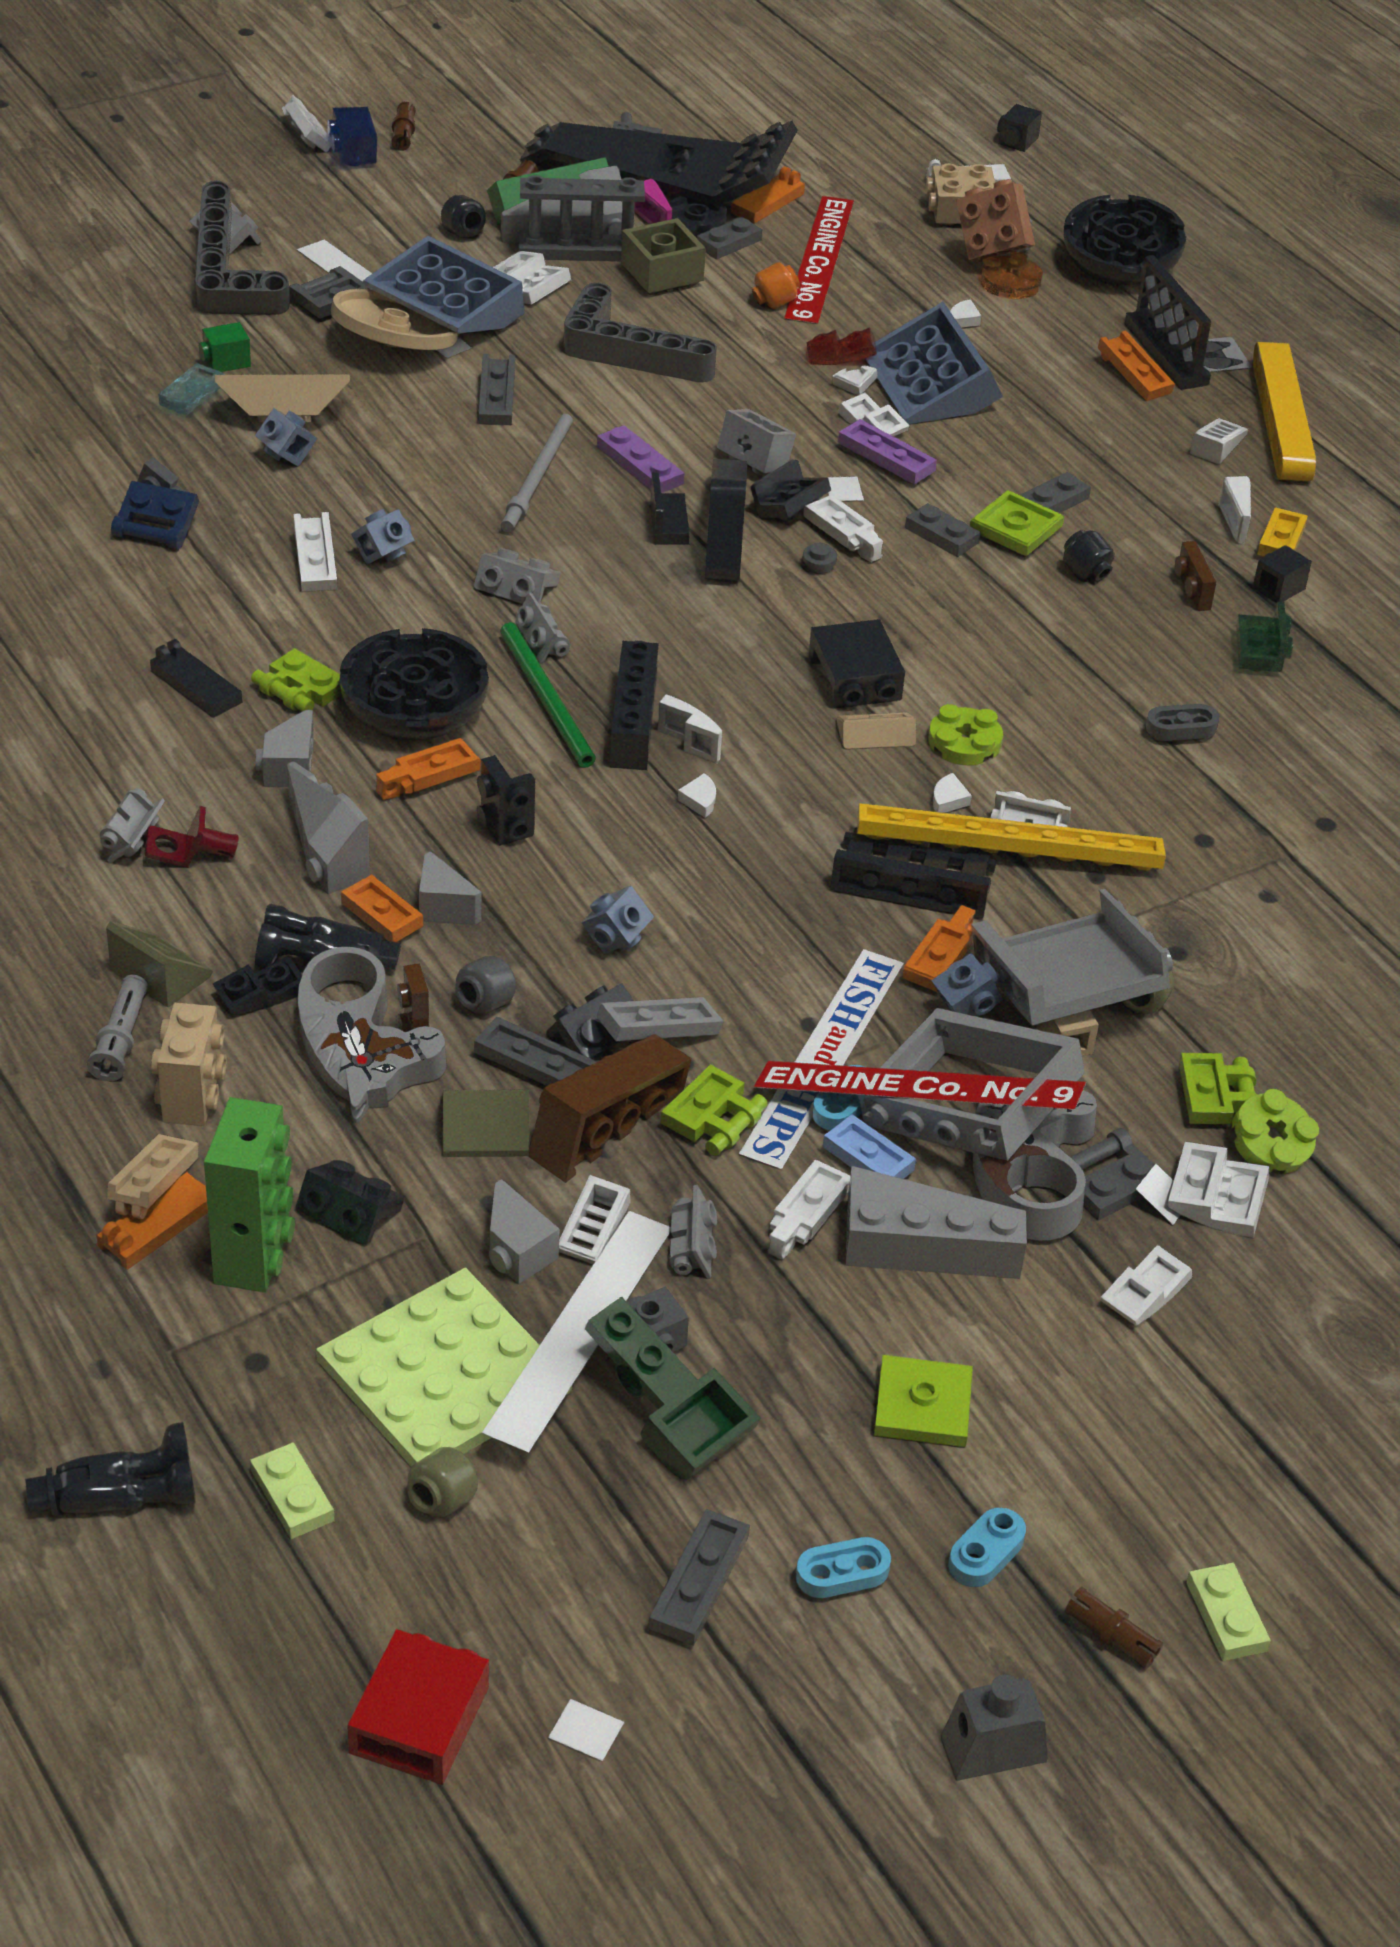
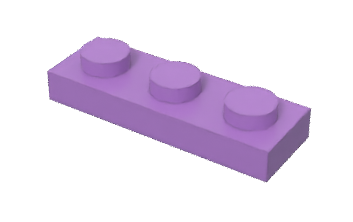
(887, 451)
(639, 458)

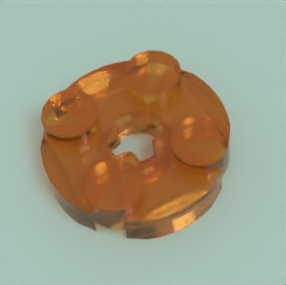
(1011, 275)

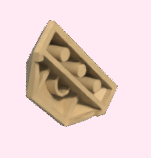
(298, 393)

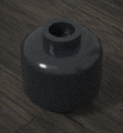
(463, 216)
(1088, 555)

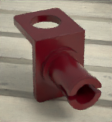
(188, 844)

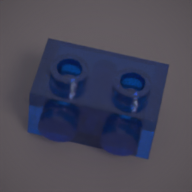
(353, 135)

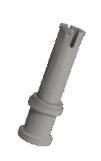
(130, 996)

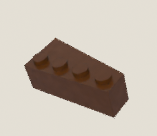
(605, 1103)

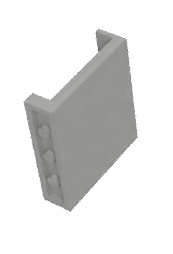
(1075, 962)

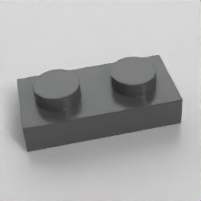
(730, 237)
(1059, 493)
(942, 529)

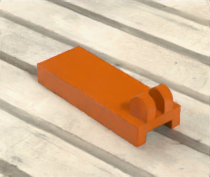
(769, 198)
(1136, 366)
(169, 1215)

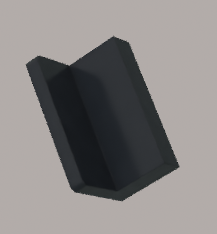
(668, 515)

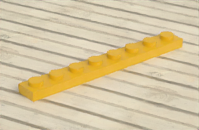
(1013, 836)

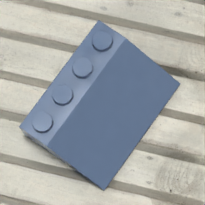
(450, 287)
(933, 369)

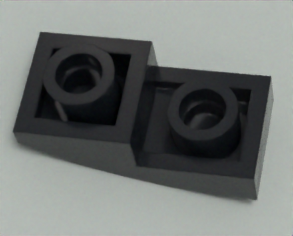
(250, 991)

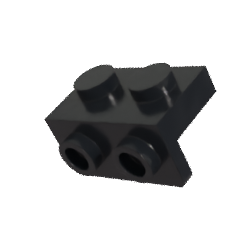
(787, 492)
(506, 802)
(582, 1028)
(347, 1199)

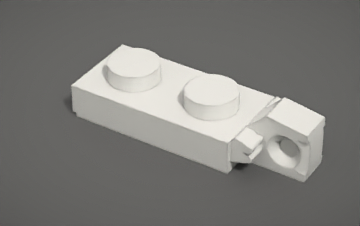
(307, 124)
(845, 526)
(806, 1207)

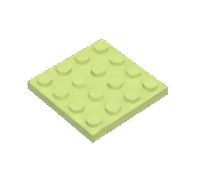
(432, 1366)

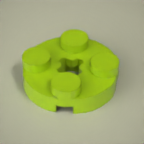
(981, 727)
(1284, 1115)

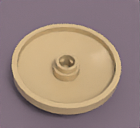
(389, 321)

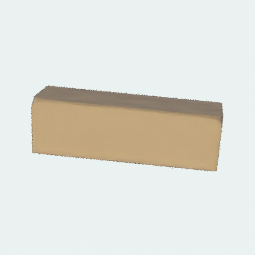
(877, 730)

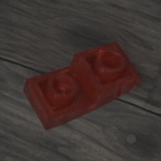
(831, 350)

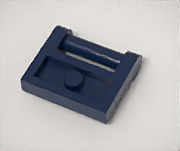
(156, 506)

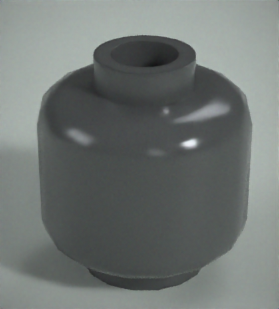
(485, 984)

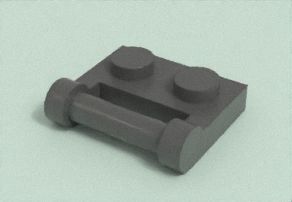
(319, 293)
(1116, 1183)

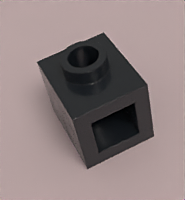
(1019, 127)
(1282, 574)

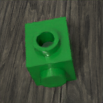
(225, 347)

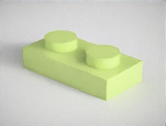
(292, 1490)
(1228, 1611)

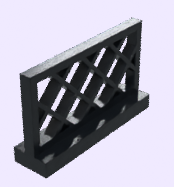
(1159, 334)

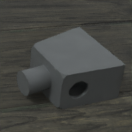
(995, 1729)

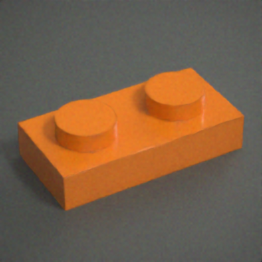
(382, 908)

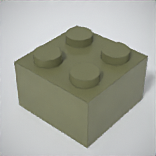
(663, 255)

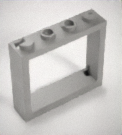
(984, 1041)

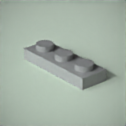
(661, 1017)

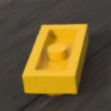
(1282, 529)

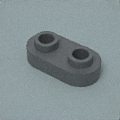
(1182, 722)

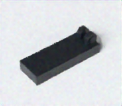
(194, 679)

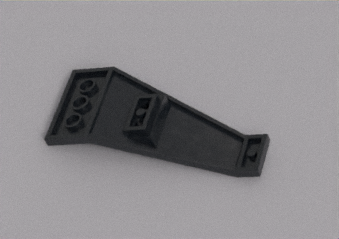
(679, 164)

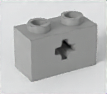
(755, 440)

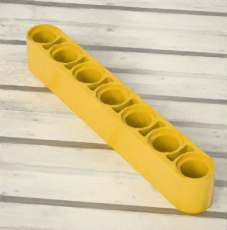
(1284, 412)

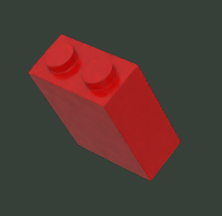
(418, 1706)

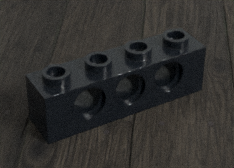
(634, 705)

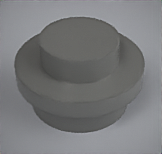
(819, 558)

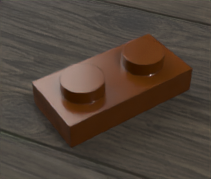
(1195, 575)
(414, 998)

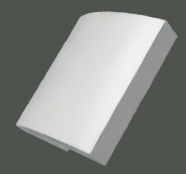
(536, 277)
(1218, 1190)

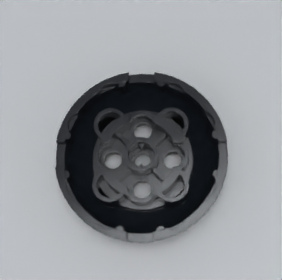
(1114, 236)
(414, 683)

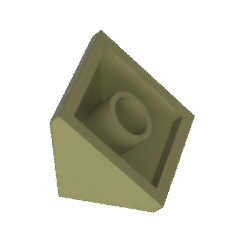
(163, 966)
(486, 1123)

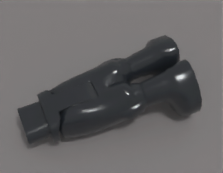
(308, 936)
(115, 1479)

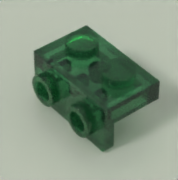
(1264, 640)

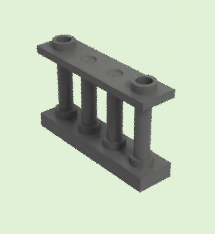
(572, 246)

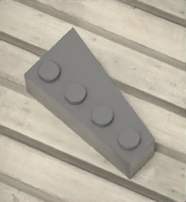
(930, 1229)

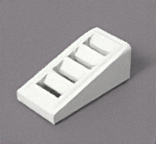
(1217, 440)
(1236, 505)
(604, 1193)

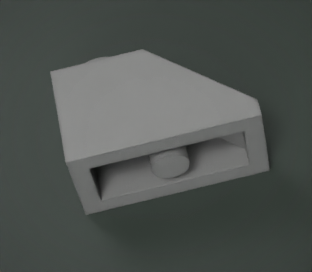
(284, 744)
(520, 1235)

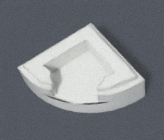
(966, 314)
(855, 380)
(699, 795)
(950, 795)

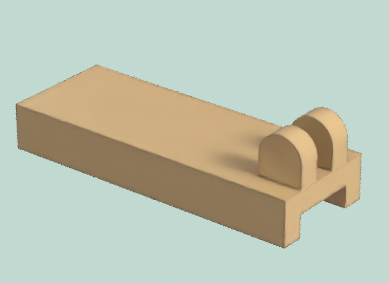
(151, 1174)

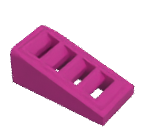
(655, 206)

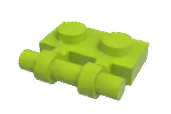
(299, 681)
(1207, 1088)
(703, 1103)

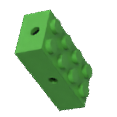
(249, 1194)

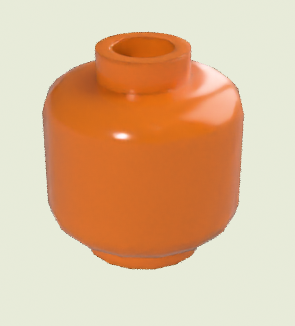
(775, 285)

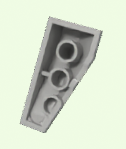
(517, 218)
(330, 831)

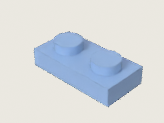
(867, 1149)

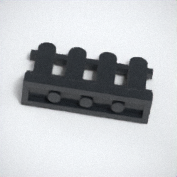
(911, 883)

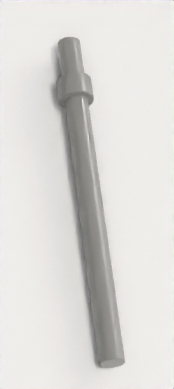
(519, 504)

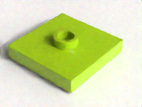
(1017, 522)
(923, 1401)

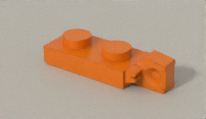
(427, 769)
(940, 948)

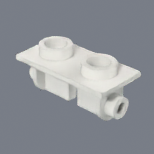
(1017, 807)

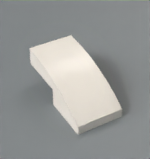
(866, 409)
(700, 733)
(1148, 1287)

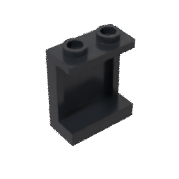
(858, 663)

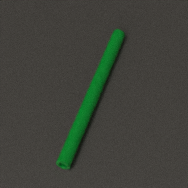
(548, 695)

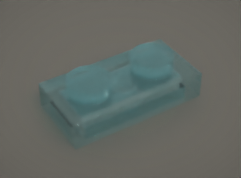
(190, 389)

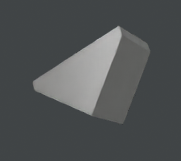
(447, 895)

